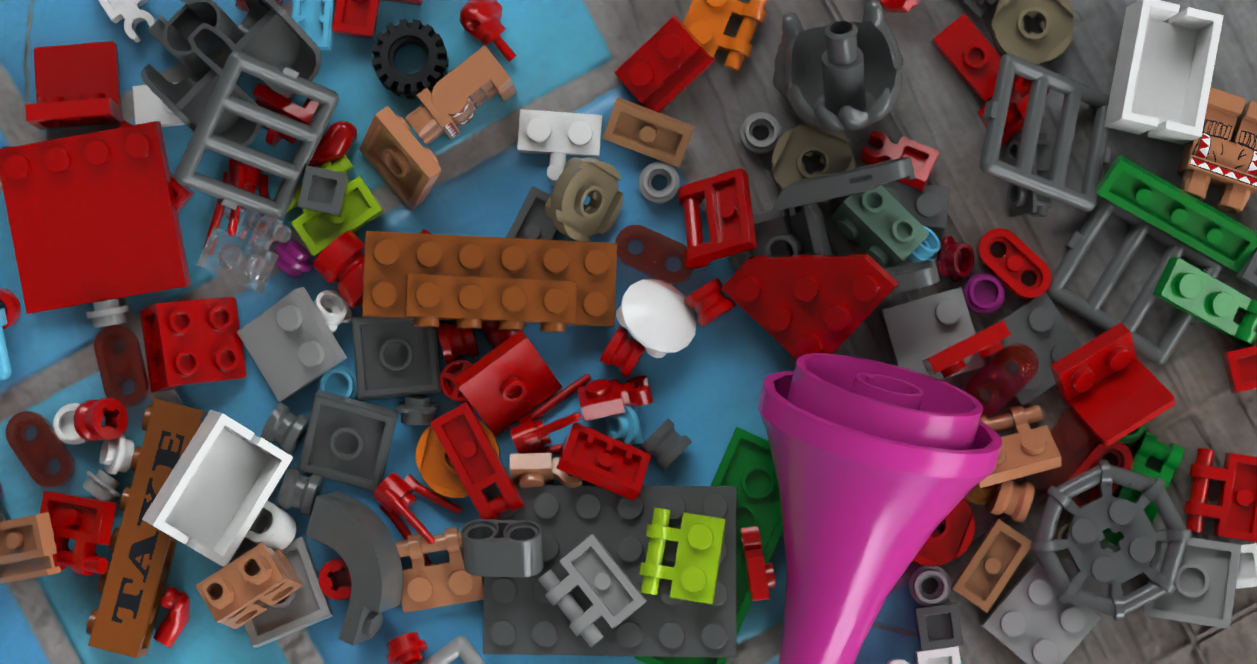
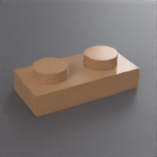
(648, 132)
(991, 565)

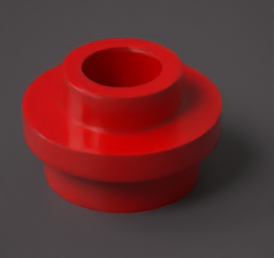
(406, 649)

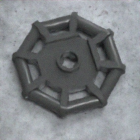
(1134, 549)

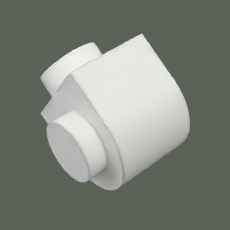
(272, 527)

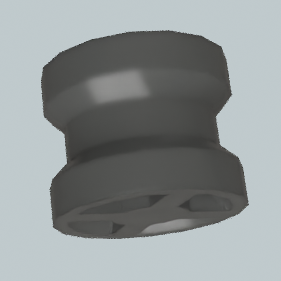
(285, 428)
(665, 444)
(299, 491)

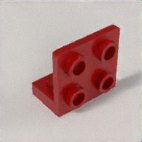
(76, 86)
(192, 342)
(1110, 386)

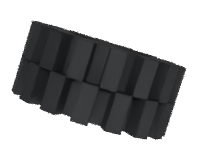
(402, 35)

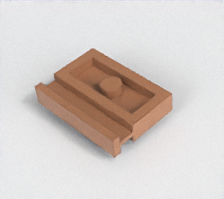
(27, 548)

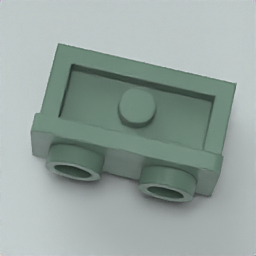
(879, 226)

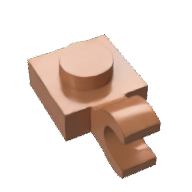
(539, 469)

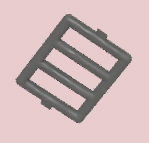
(221, 100)
(1022, 174)
(1090, 309)

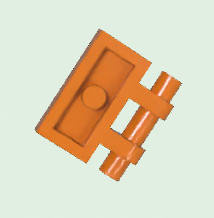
(709, 20)

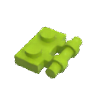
(358, 209)
(696, 556)

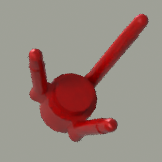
(243, 177)
(532, 435)
(397, 498)

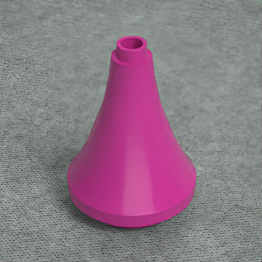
(863, 478)

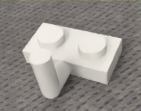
(559, 136)

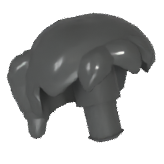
(839, 72)

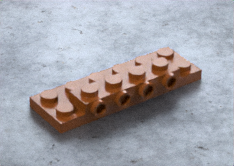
(489, 281)

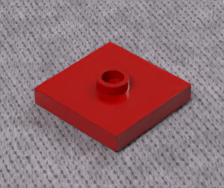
(507, 383)

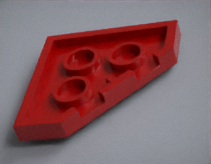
(810, 299)

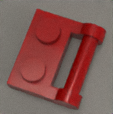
(727, 213)

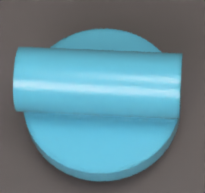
(625, 426)

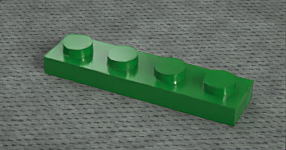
(1177, 213)

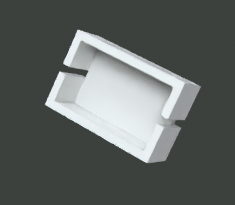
(1164, 71)
(217, 488)

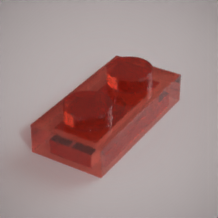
(1073, 442)

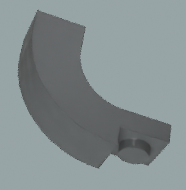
(370, 558)

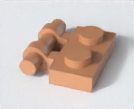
(1026, 450)
(439, 582)

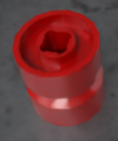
(344, 263)

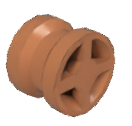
(1013, 500)

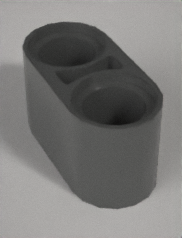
(502, 548)

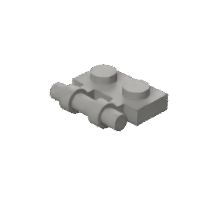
(601, 581)

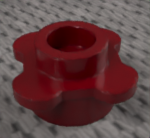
(954, 259)

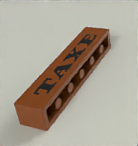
(140, 550)

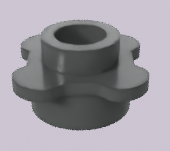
(417, 410)

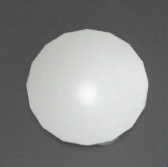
(657, 317)

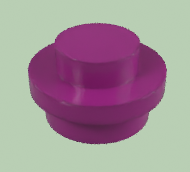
(293, 258)
(984, 293)

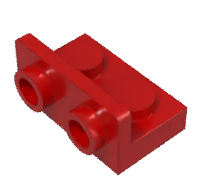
(603, 461)

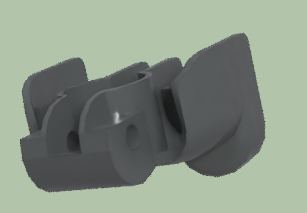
(200, 30)

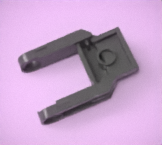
(798, 225)

